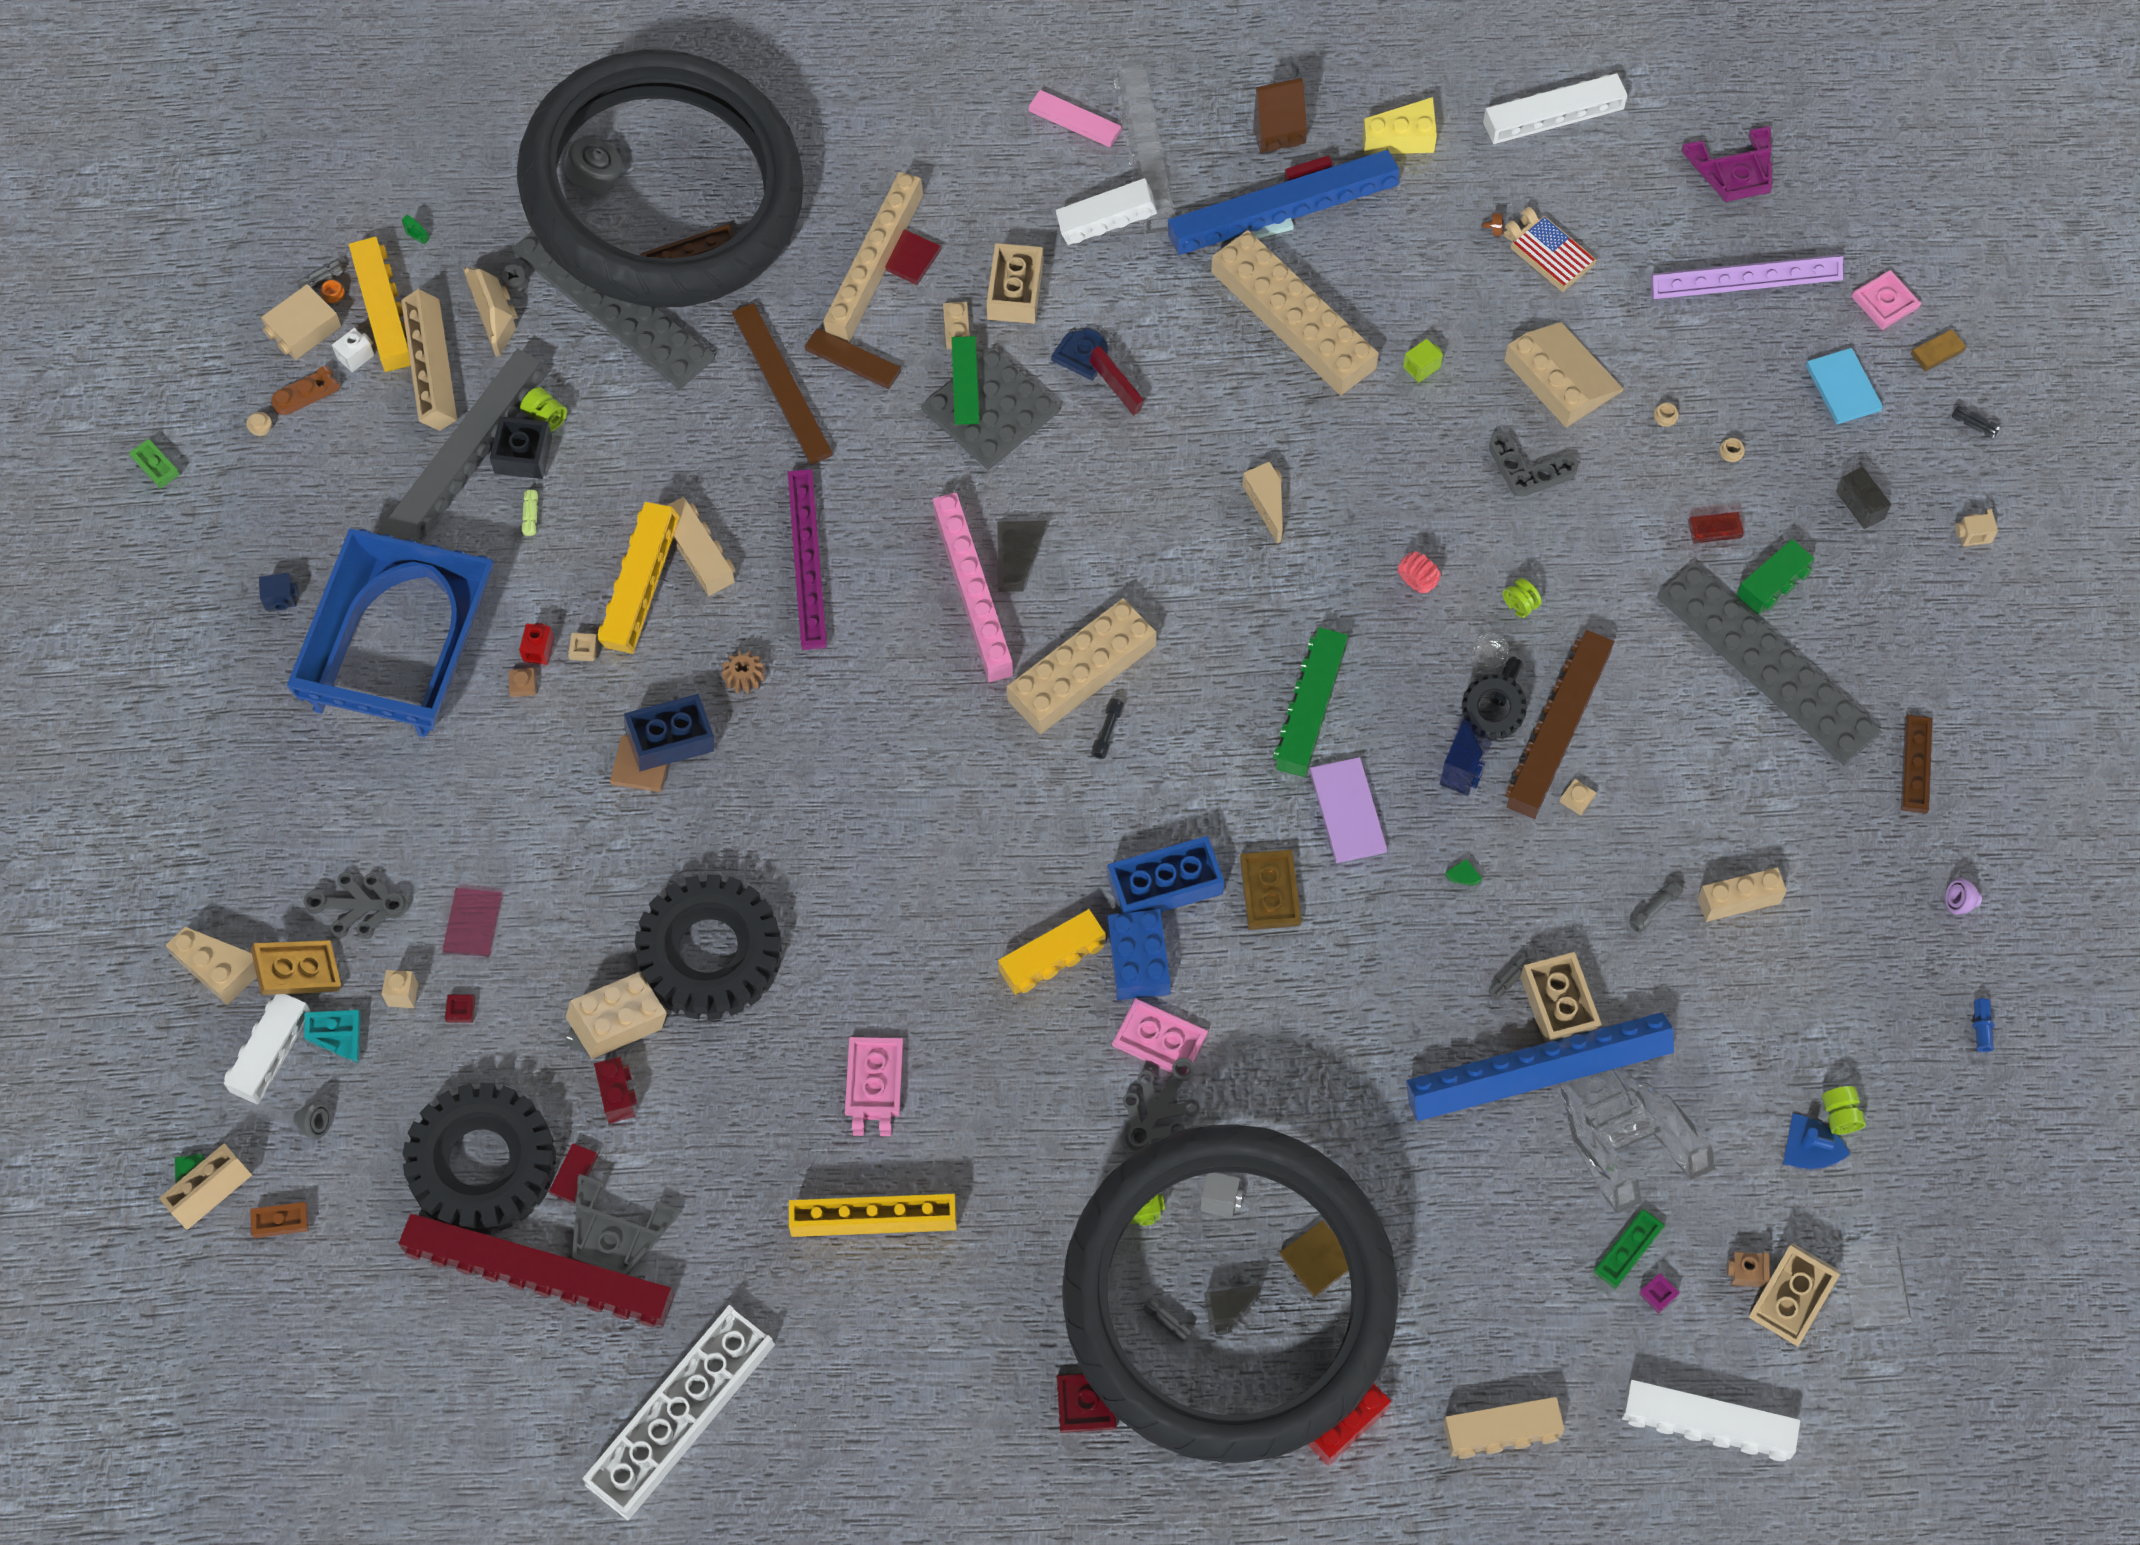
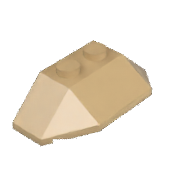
(492, 307)

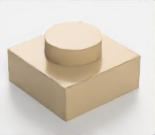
(583, 647)
(1578, 797)

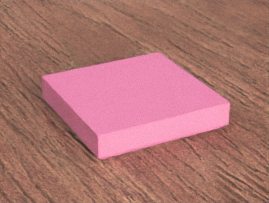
(1886, 299)

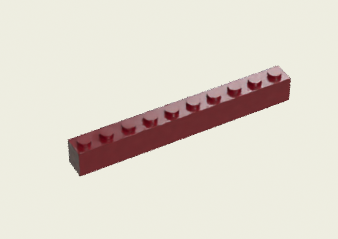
(536, 1270)

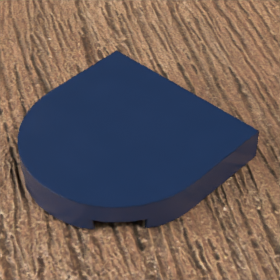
(1076, 349)

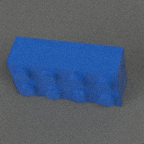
(1166, 877)

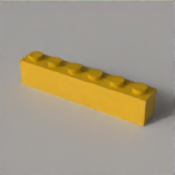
(380, 302)
(638, 577)
(872, 1215)

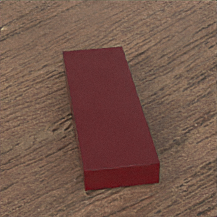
(1116, 380)

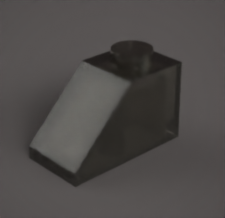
(1229, 1307)

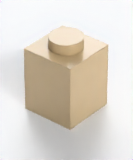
(400, 989)

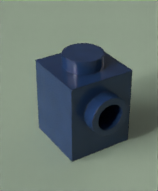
(278, 591)

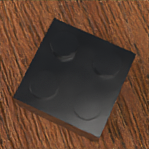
(521, 447)

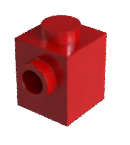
(536, 643)

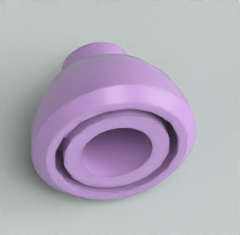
(1962, 896)

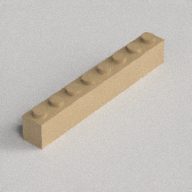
(873, 256)

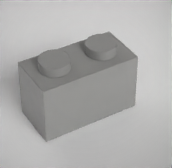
(1221, 1195)

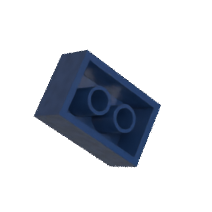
(669, 732)

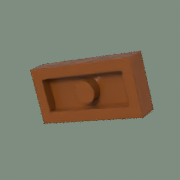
(279, 1220)

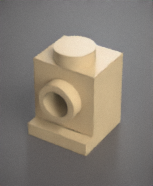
(1977, 529)

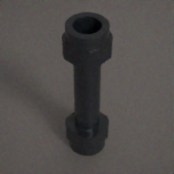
(1101, 746)

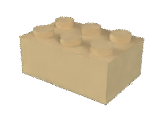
(1015, 283)
(1559, 997)
(616, 1015)

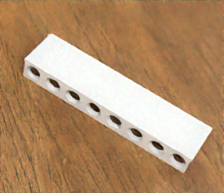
(678, 1413)

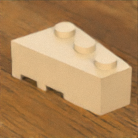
(214, 963)

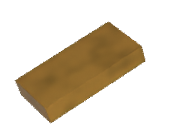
(1938, 350)

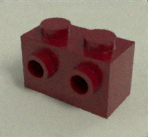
(614, 1089)

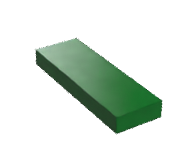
(1629, 1248)

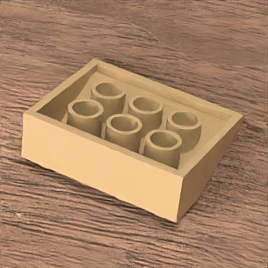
(1561, 372)

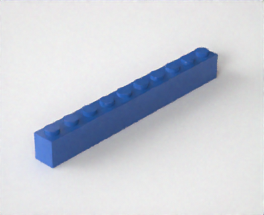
(1283, 202)
(1540, 1066)

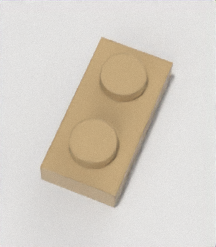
(955, 321)

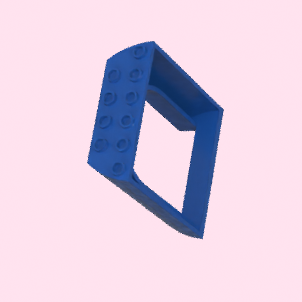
(362, 572)

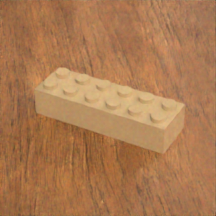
(1081, 666)

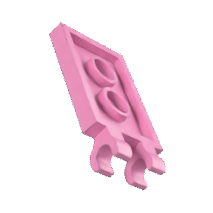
(873, 1082)

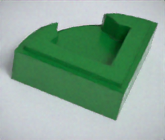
(414, 229)
(1463, 874)

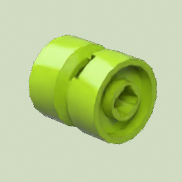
(542, 407)
(1843, 1105)

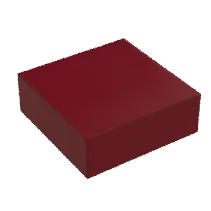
(460, 1008)

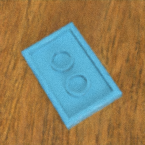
(1844, 386)

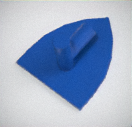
(1812, 1144)

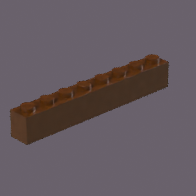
(1559, 725)

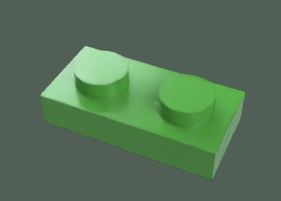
(154, 463)

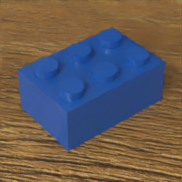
(1138, 954)

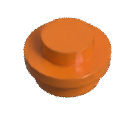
(332, 291)

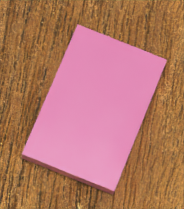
(1158, 1036)

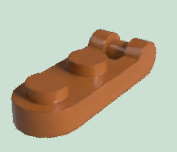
(305, 391)

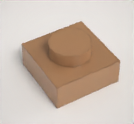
(522, 682)

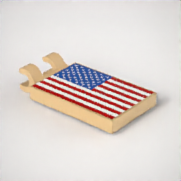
(1549, 249)

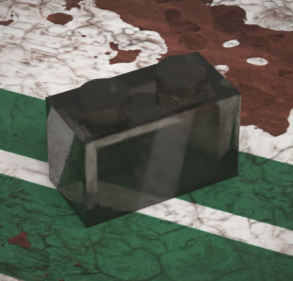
(1863, 497)

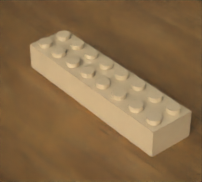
(1294, 312)

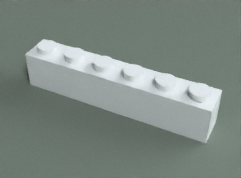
(1555, 108)
(1711, 1420)

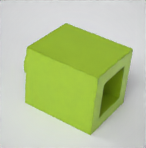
(1423, 360)

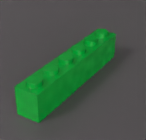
(1311, 702)

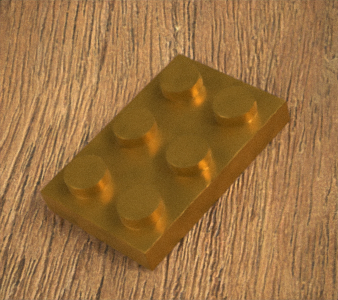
(1270, 890)
(295, 967)

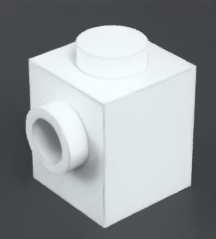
(353, 349)

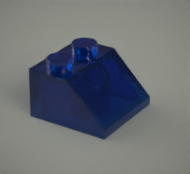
(1463, 763)

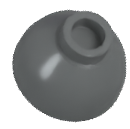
(313, 1119)

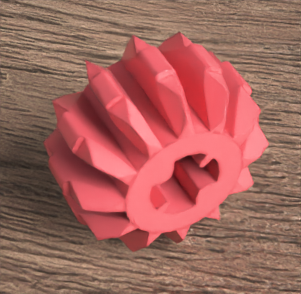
(1419, 572)

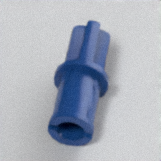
(1983, 1025)

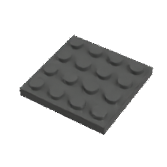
(1008, 410)

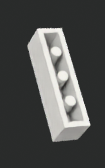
(1106, 211)
(266, 1048)

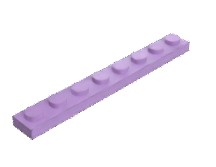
(1746, 276)

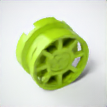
(1521, 597)

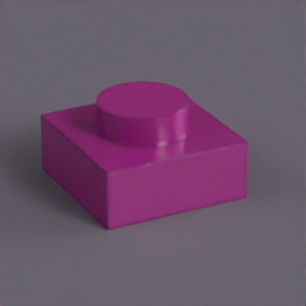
(1659, 1293)

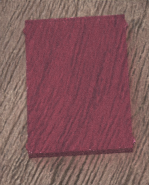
(472, 922)

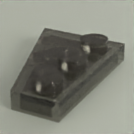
(1017, 552)

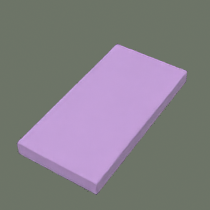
(1348, 810)

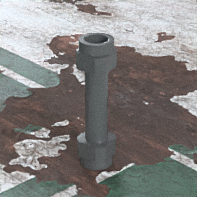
(1642, 919)

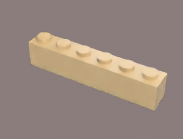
(429, 360)

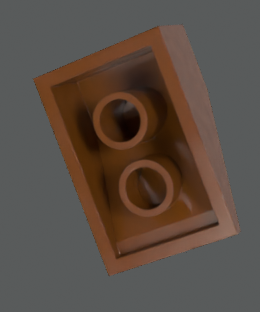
(1280, 115)

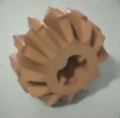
(743, 672)

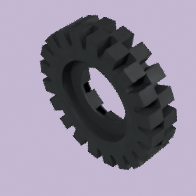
(715, 991)
(500, 1201)

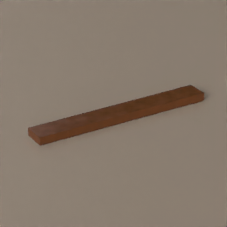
(782, 384)

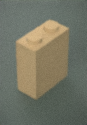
(300, 322)

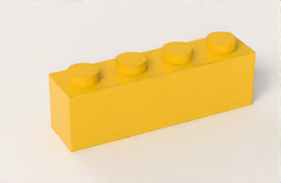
(1052, 952)

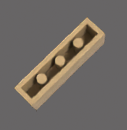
(699, 550)
(1503, 1427)

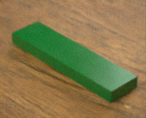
(965, 380)

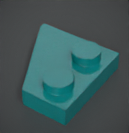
(335, 1032)

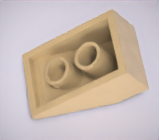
(1795, 1294)

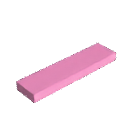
(1075, 118)

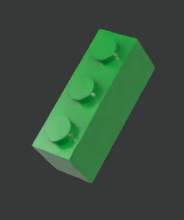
(1776, 577)

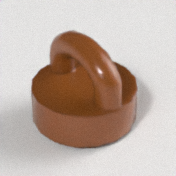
(1496, 224)

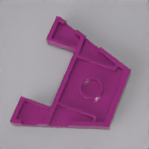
(1738, 174)

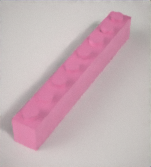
(972, 587)

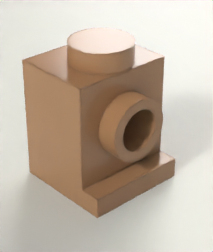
(1743, 1277)

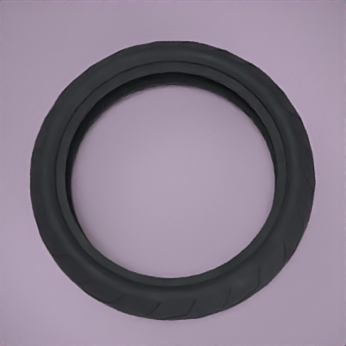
(669, 77)
(1369, 1265)

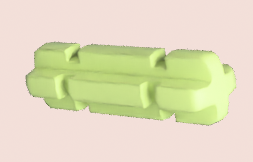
(530, 512)

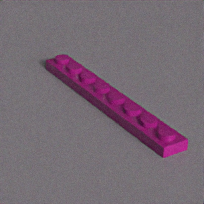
(807, 560)

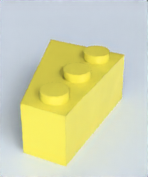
(1401, 130)

